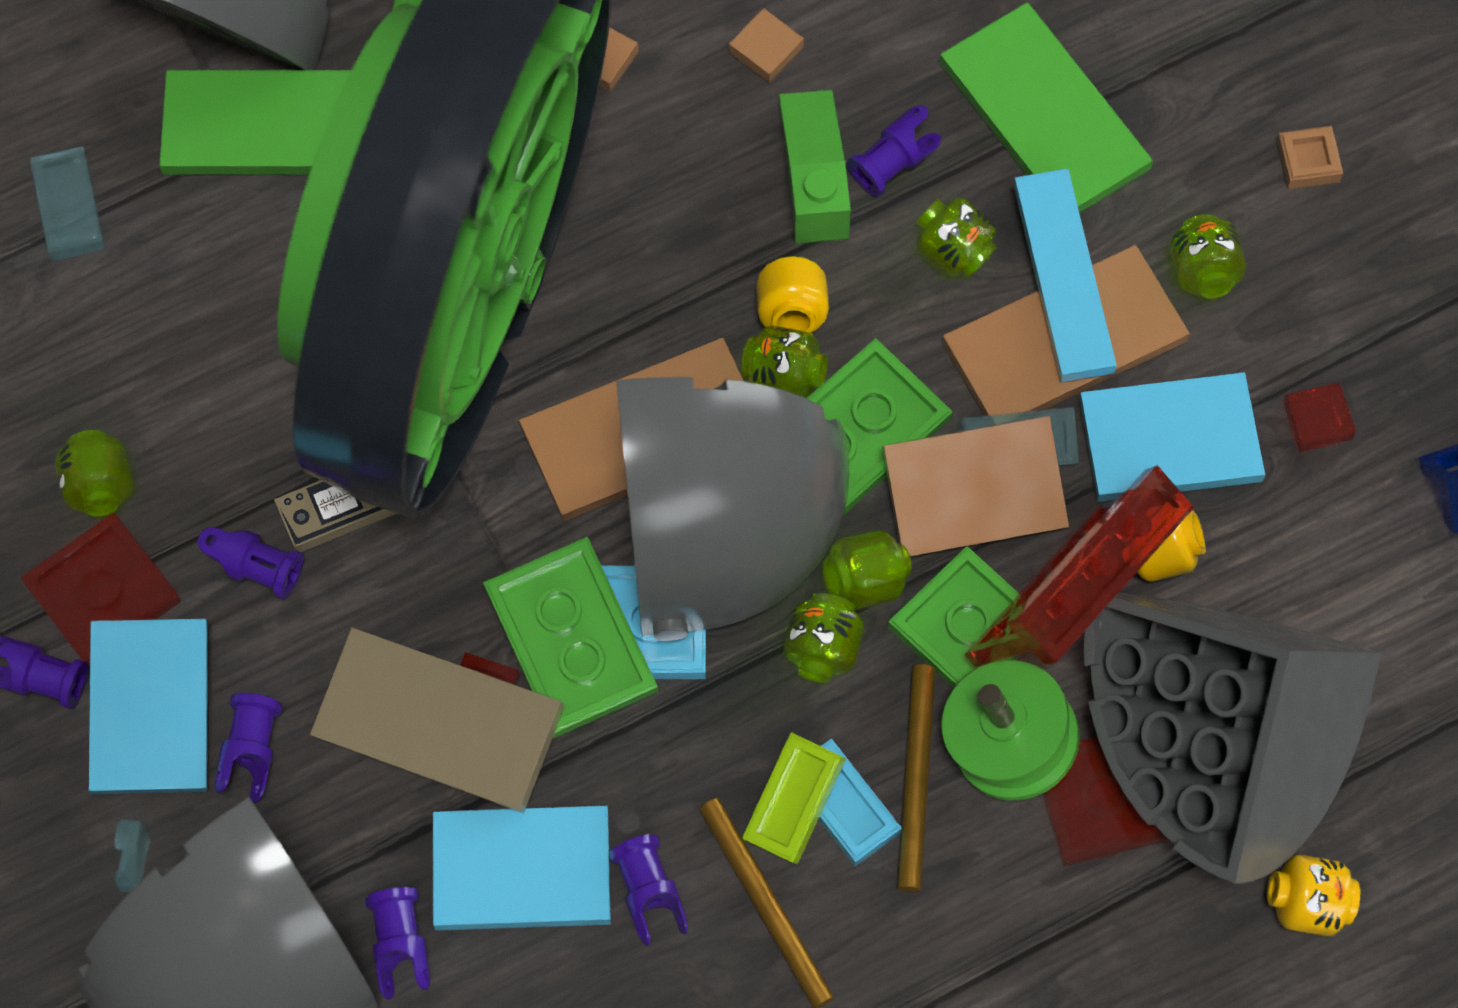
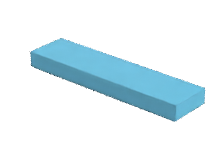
(1064, 275)

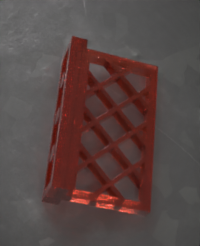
(1086, 573)

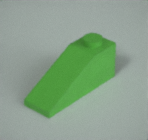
(815, 167)

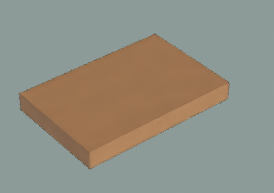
(975, 486)

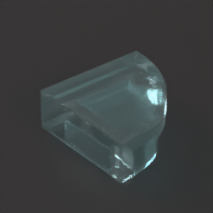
(134, 843)

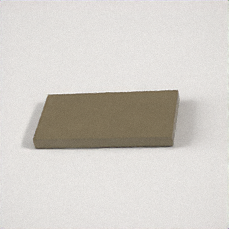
(437, 720)

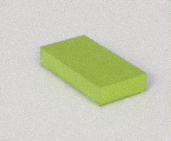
(794, 798)

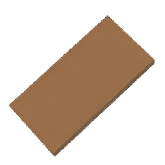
(1010, 355)
(581, 438)

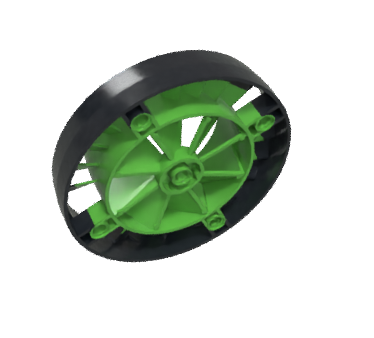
(431, 234)

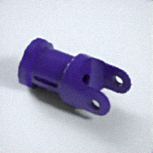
(893, 152)
(243, 551)
(41, 673)
(249, 741)
(647, 882)
(397, 937)

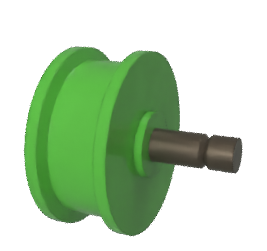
(1011, 730)

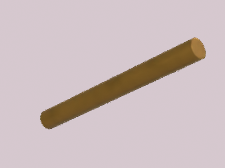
(916, 779)
(766, 903)

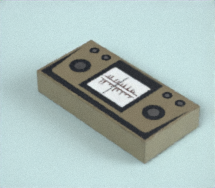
(323, 514)

